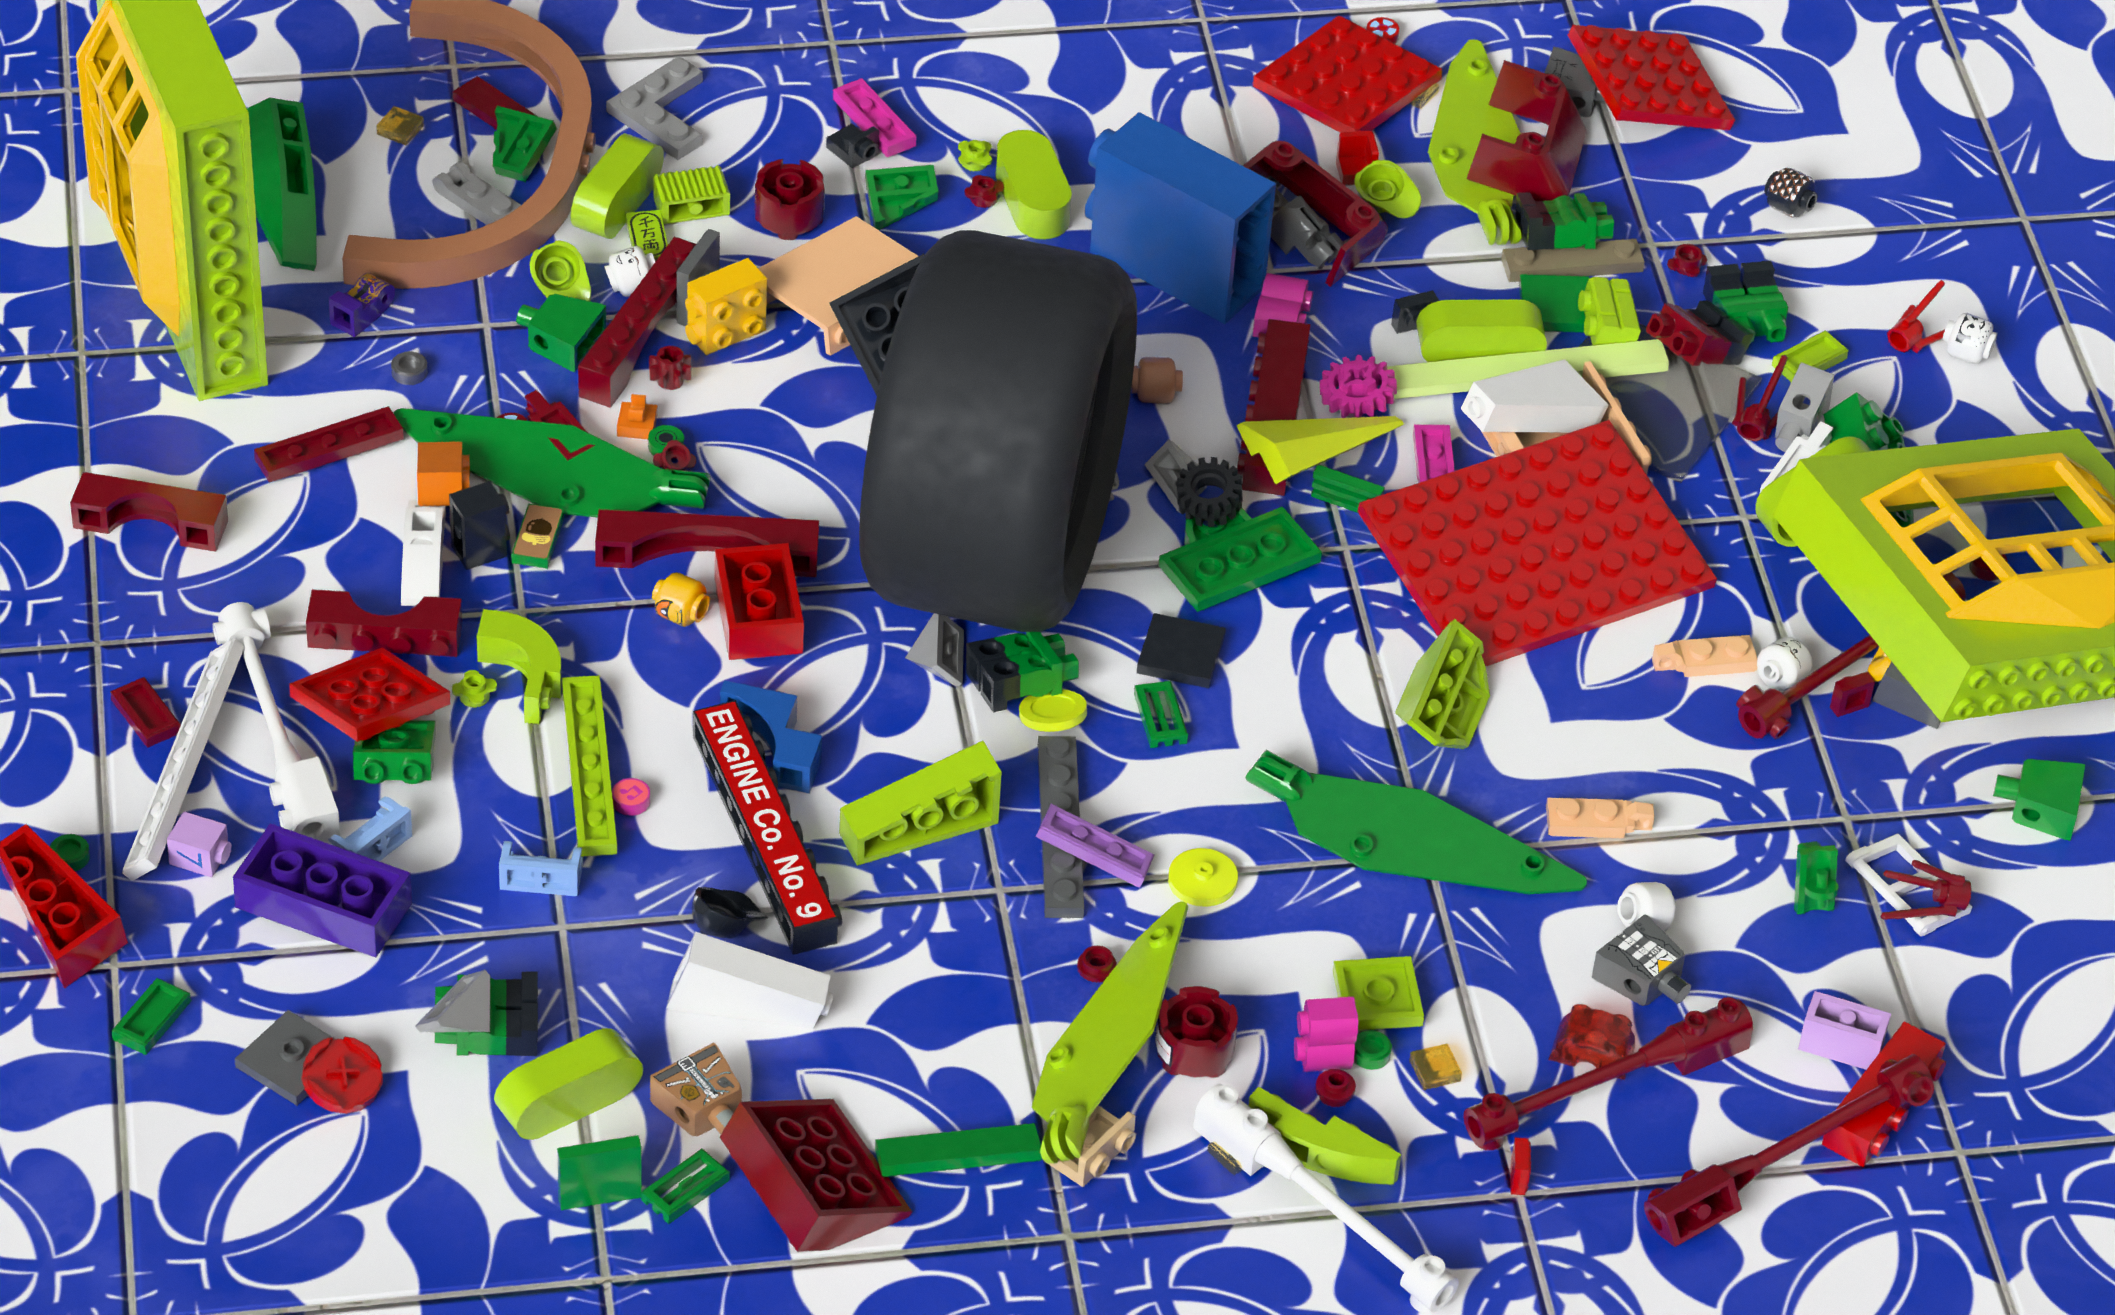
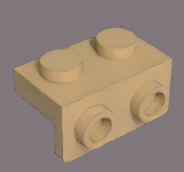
(1104, 1140)

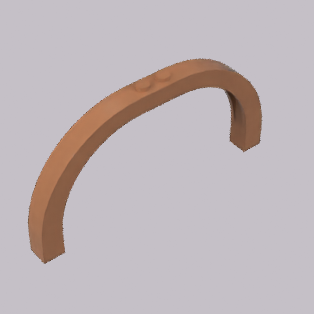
(518, 234)

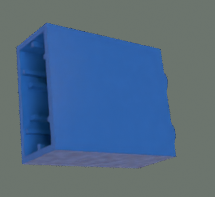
(1180, 216)

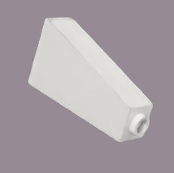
(1535, 400)
(747, 985)

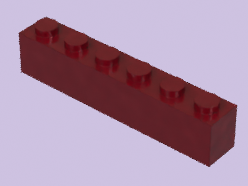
(1274, 393)

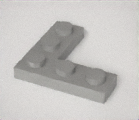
(642, 108)

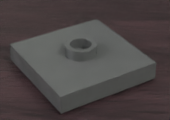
(700, 262)
(279, 1055)

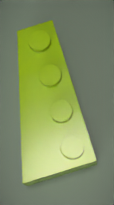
(924, 807)

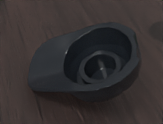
(723, 912)

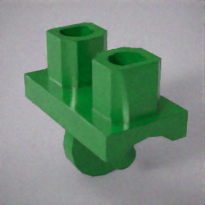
(1815, 877)

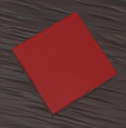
(1520, 1166)

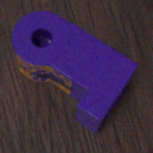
(362, 302)

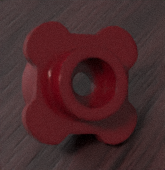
(984, 191)
(1687, 260)
(675, 450)

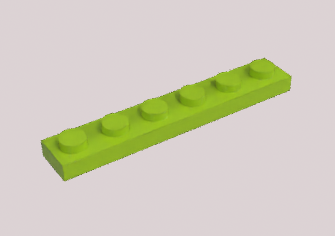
(589, 765)

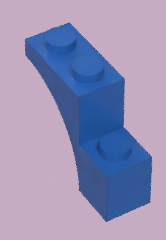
(773, 719)

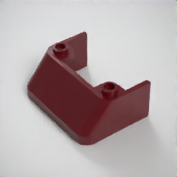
(1534, 162)
(1328, 198)

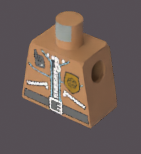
(697, 1091)

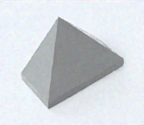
(1166, 468)
(940, 649)
(462, 1007)

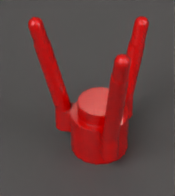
(1908, 330)

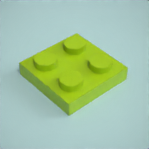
(1382, 991)

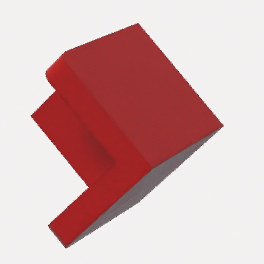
(1354, 153)

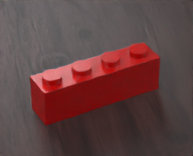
(1870, 1131)

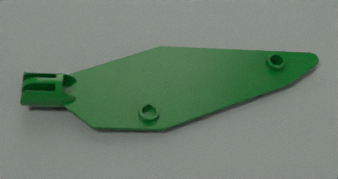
(530, 466)
(1407, 832)

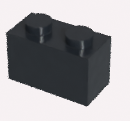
(479, 525)

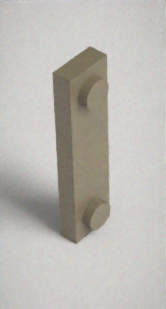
(1606, 259)

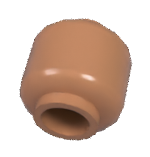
(1156, 380)

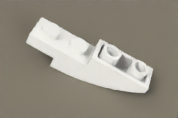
(422, 552)

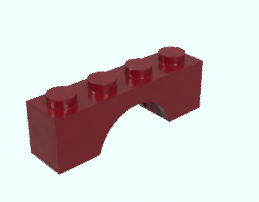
(109, 501)
(426, 629)

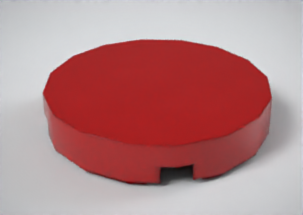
(342, 1074)

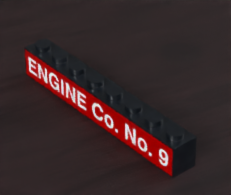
(766, 828)

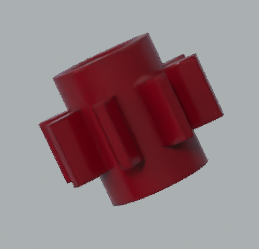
(670, 367)

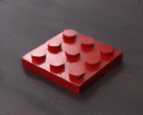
(370, 694)

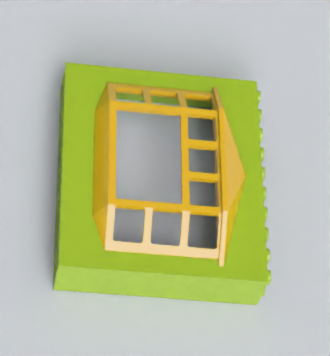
(177, 182)
(2009, 649)

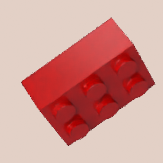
(758, 601)

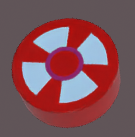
(1384, 28)

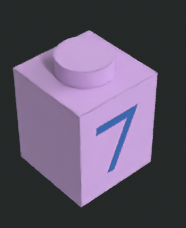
(198, 844)

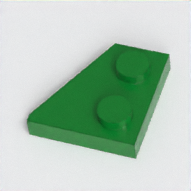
(519, 142)
(899, 192)

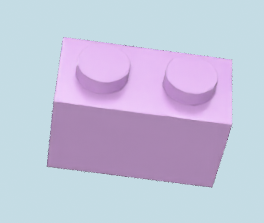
(1843, 1030)

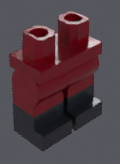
(1700, 334)

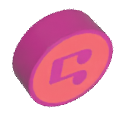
(631, 796)

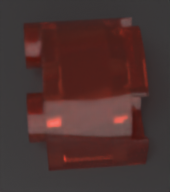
(1592, 1037)

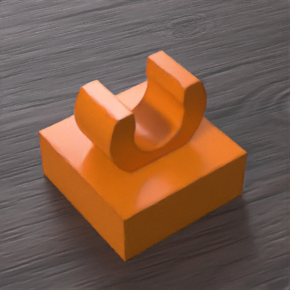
(636, 418)

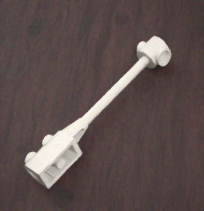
(298, 782)
(1256, 1143)

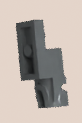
(1301, 228)

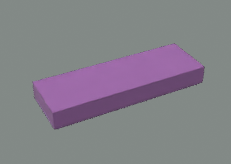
(1095, 845)

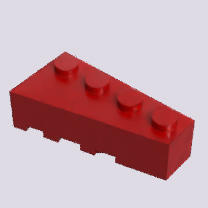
(63, 910)

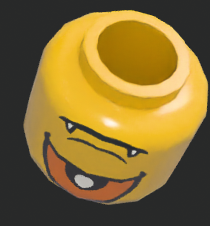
(680, 599)

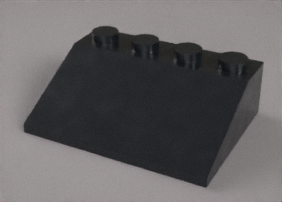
(871, 314)

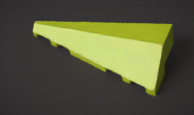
(1301, 444)

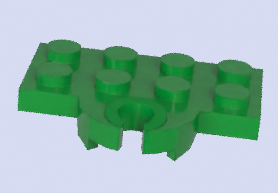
(1237, 556)

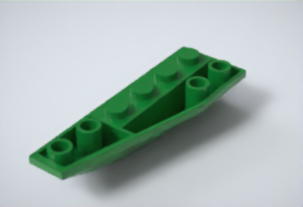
(284, 181)
(1867, 422)

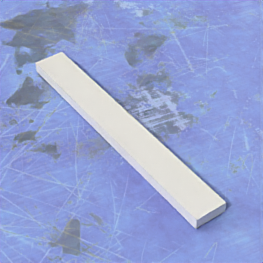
(183, 760)

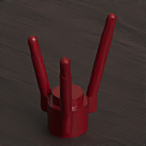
(1755, 421)
(1950, 891)

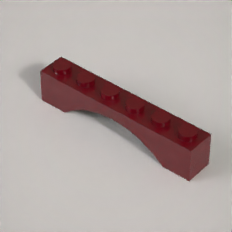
(611, 359)
(636, 537)

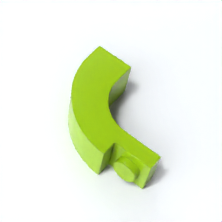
(526, 647)

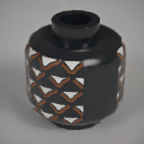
(1790, 192)

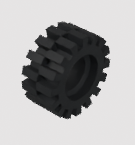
(1209, 475)

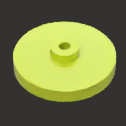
(1053, 712)
(1203, 877)

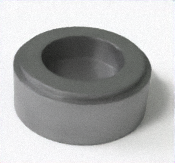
(409, 368)

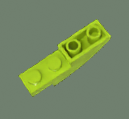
(1330, 1149)

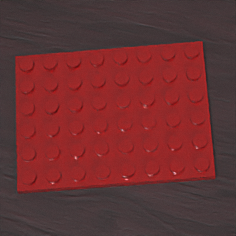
(1538, 543)

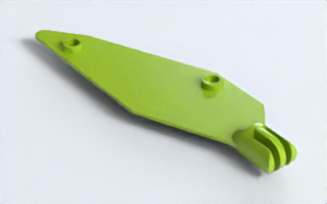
(1458, 128)
(1105, 1037)

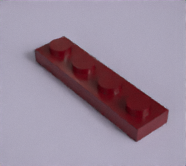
(328, 444)

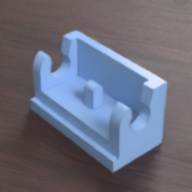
(379, 834)
(540, 873)

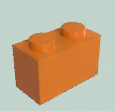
(441, 472)

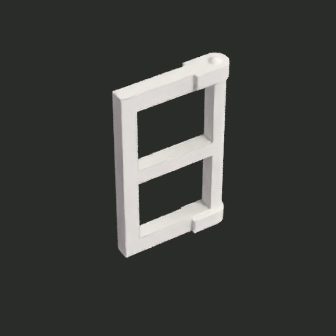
(1859, 858)

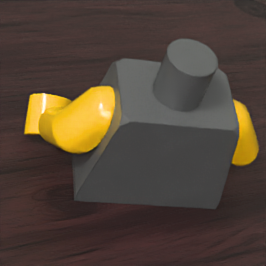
(1897, 692)

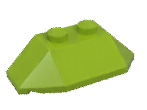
(1447, 689)

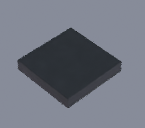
(1181, 650)

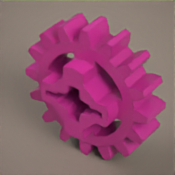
(1358, 387)

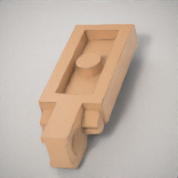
(1707, 656)
(1597, 817)

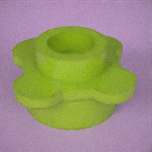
(974, 154)
(474, 689)

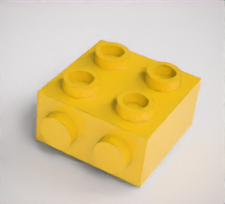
(726, 306)

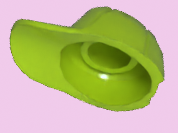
(1388, 189)
(560, 270)

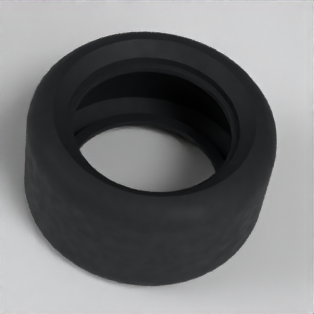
(997, 430)

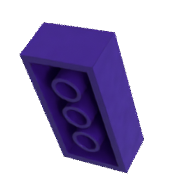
(322, 890)

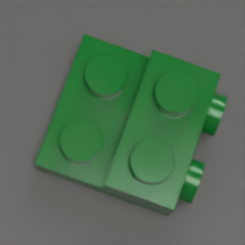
(397, 754)

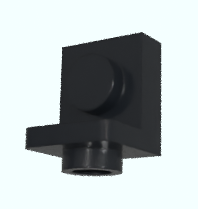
(854, 145)
(1408, 308)

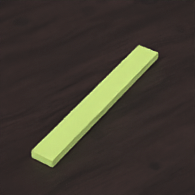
(1459, 374)

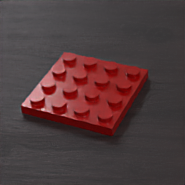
(1347, 77)
(1650, 77)

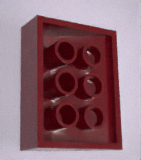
(812, 1171)

